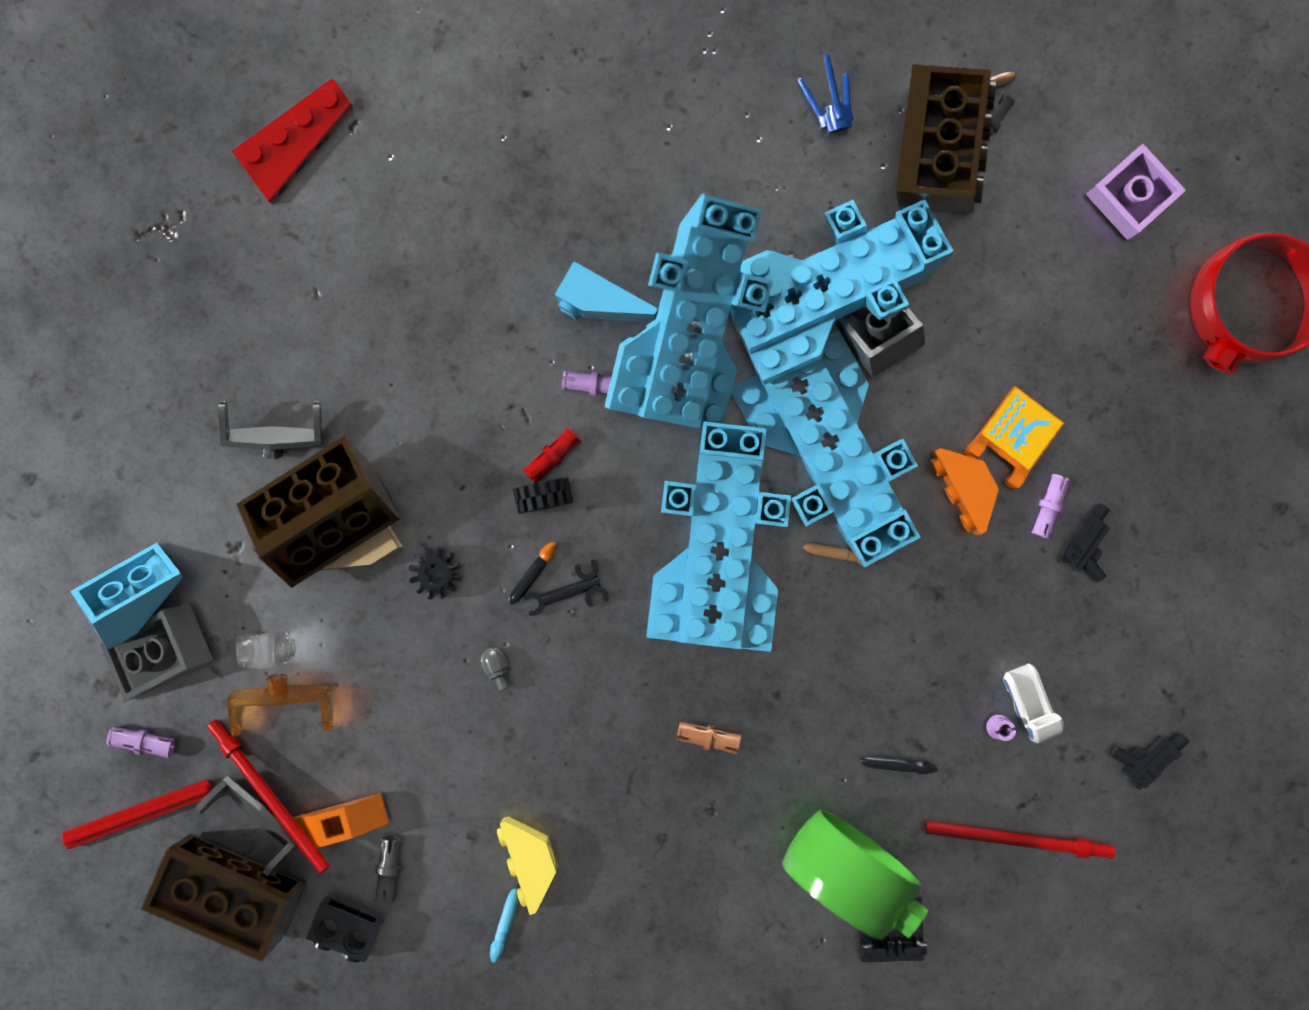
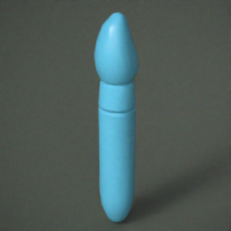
(498, 945)

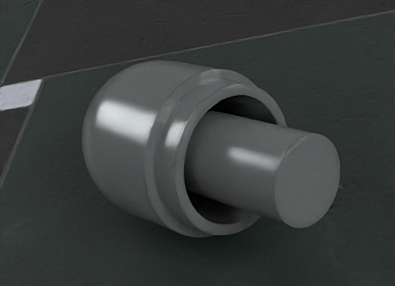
(496, 667)

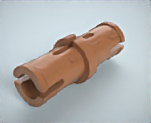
(708, 737)

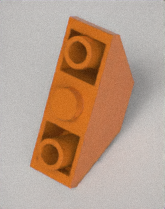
(968, 486)
(344, 820)

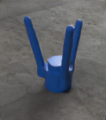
(837, 116)

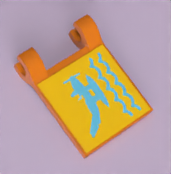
(1018, 434)

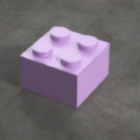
(1135, 192)

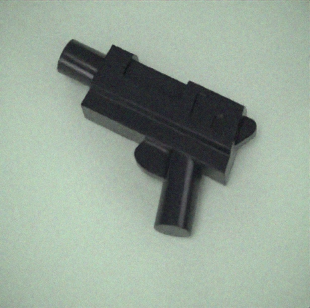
(1082, 548)
(1146, 765)

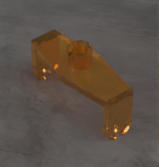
(278, 694)

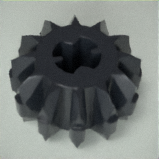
(443, 566)

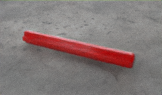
(136, 814)

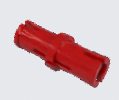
(552, 455)

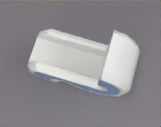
(1032, 704)

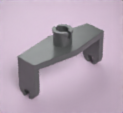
(271, 437)
(258, 812)

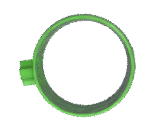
(854, 877)

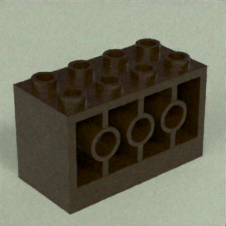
(941, 107)
(317, 512)
(223, 896)

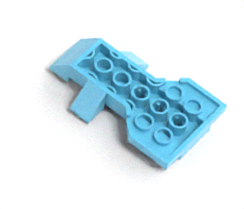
(859, 271)
(698, 289)
(849, 479)
(723, 510)

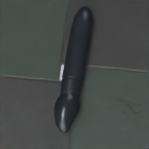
(896, 764)

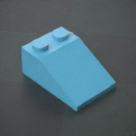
(596, 298)
(127, 594)

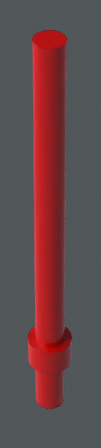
(232, 749)
(1080, 847)

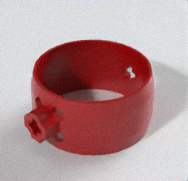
(1224, 350)

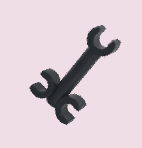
(589, 584)

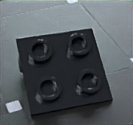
(894, 946)

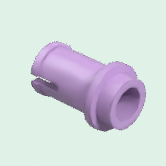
(994, 724)

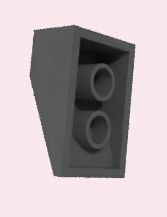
(881, 342)
(159, 653)

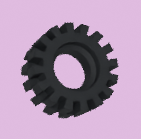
(543, 495)

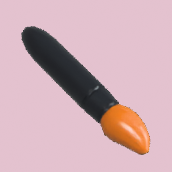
(533, 572)

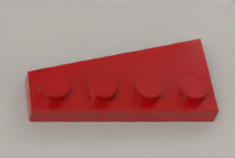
(285, 143)

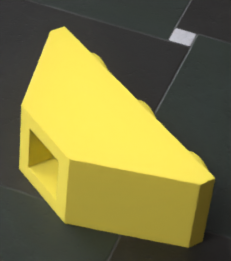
(530, 861)

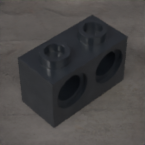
(347, 920)

